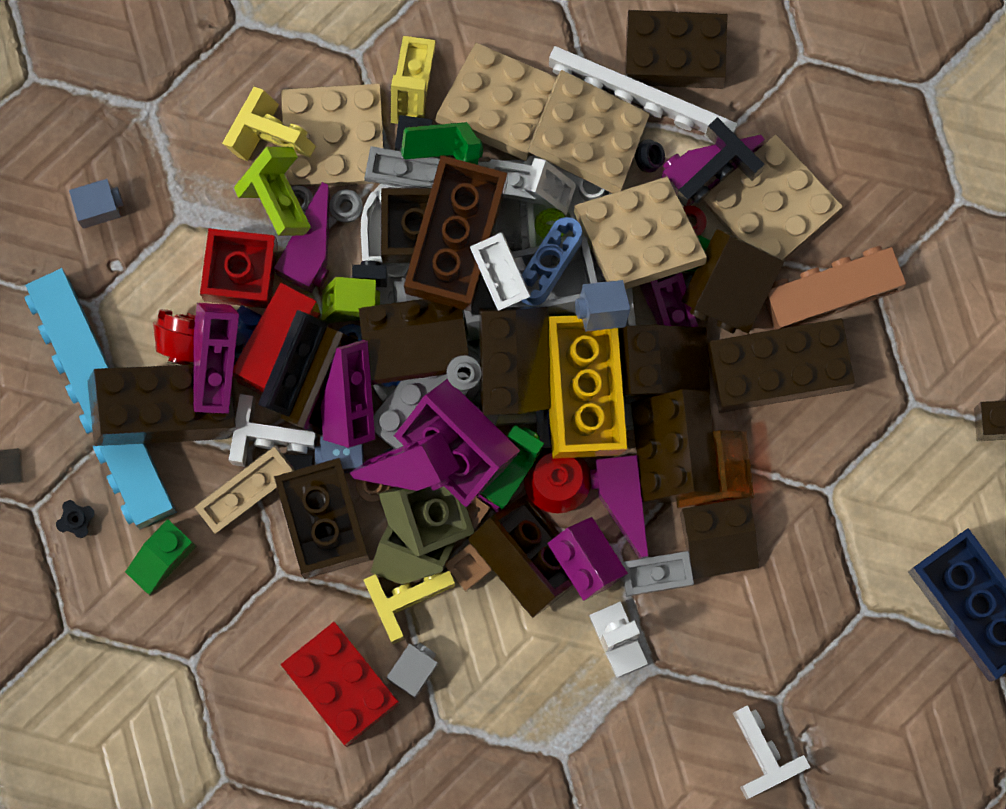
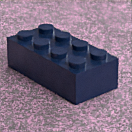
(969, 598)

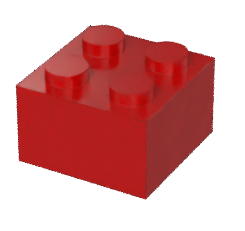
(239, 268)

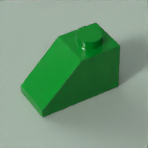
(159, 557)

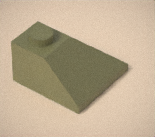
(426, 517)
(399, 564)

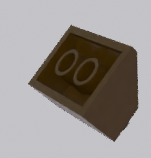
(412, 339)
(514, 360)
(307, 409)
(518, 552)

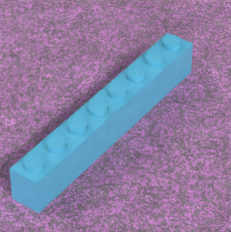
(78, 356)

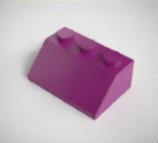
(472, 438)

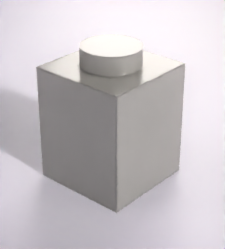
(413, 669)

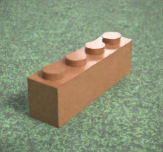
(835, 289)

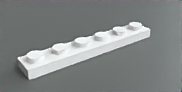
(653, 100)

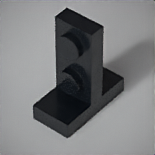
(720, 166)

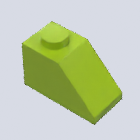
(344, 297)

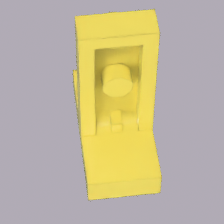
(412, 78)
(257, 122)
(403, 598)

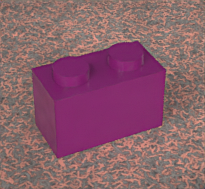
(587, 558)

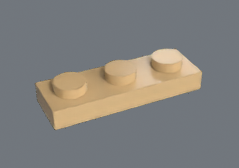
(243, 489)

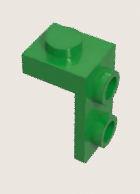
(443, 140)
(507, 483)

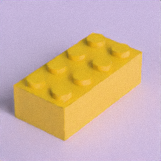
(585, 390)

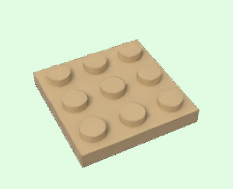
(498, 100)
(342, 127)
(588, 132)
(775, 208)
(640, 234)

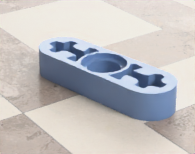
(550, 246)

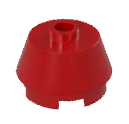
(175, 336)
(558, 483)

